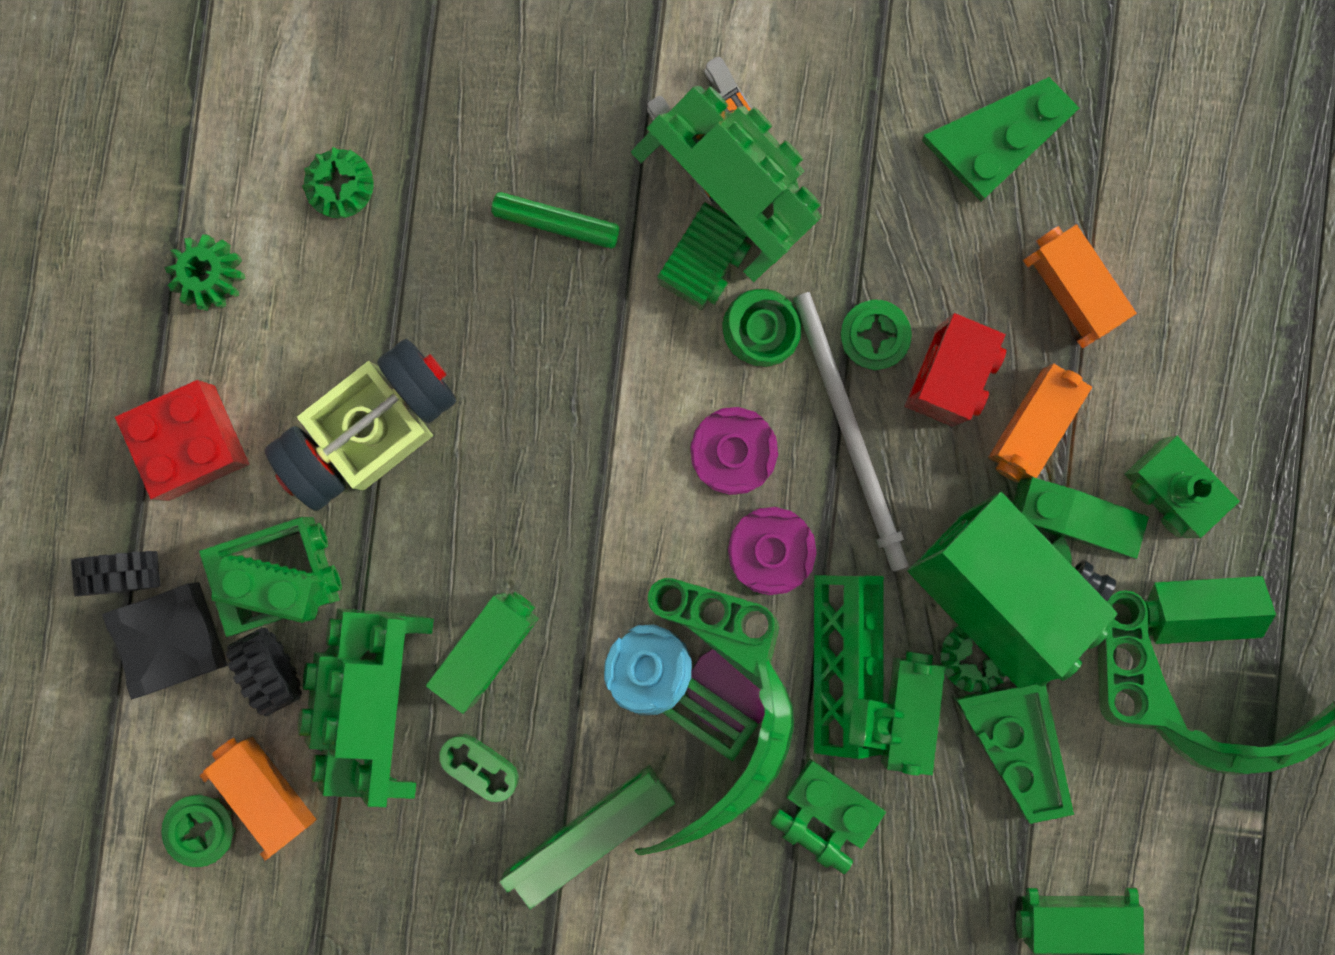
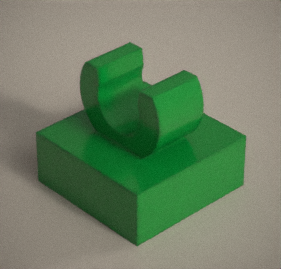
(872, 724)

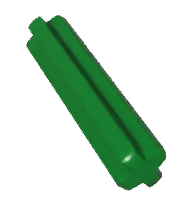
(555, 220)

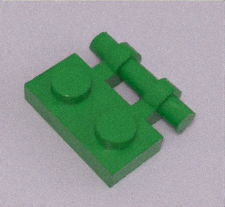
(834, 804)

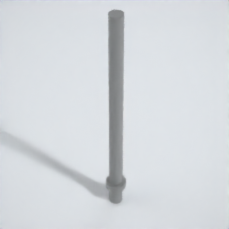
(863, 466)

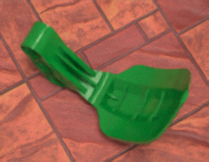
(753, 660)
(1158, 711)

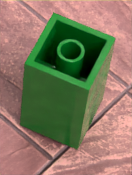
(1014, 593)

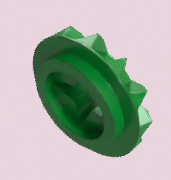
(353, 194)
(890, 321)
(966, 675)
(196, 851)

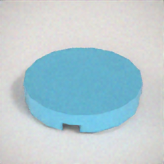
(648, 670)

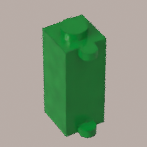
(1209, 610)
(917, 692)
(1082, 923)

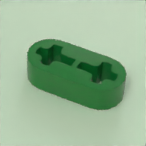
(472, 776)

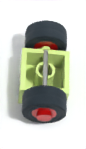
(361, 426)

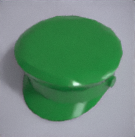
(761, 327)

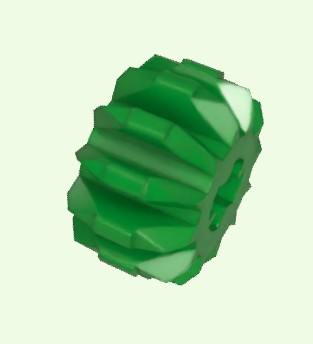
(190, 267)

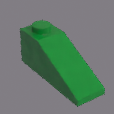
(1080, 517)

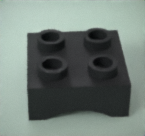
(165, 639)

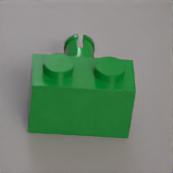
(1180, 488)

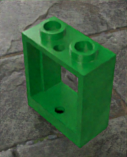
(240, 620)
(483, 650)

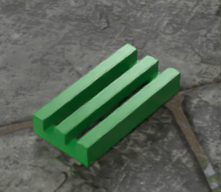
(702, 734)

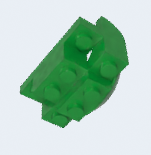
(739, 169)
(356, 704)

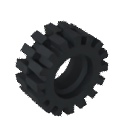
(115, 573)
(264, 672)

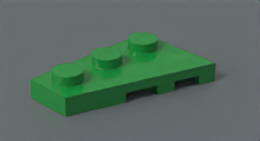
(1000, 136)
(1023, 747)

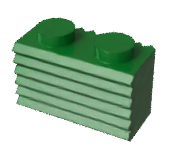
(704, 257)
(268, 588)

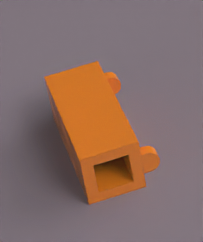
(1080, 283)
(1039, 423)
(258, 794)

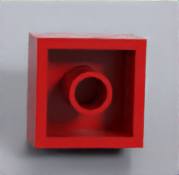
(956, 371)
(182, 440)

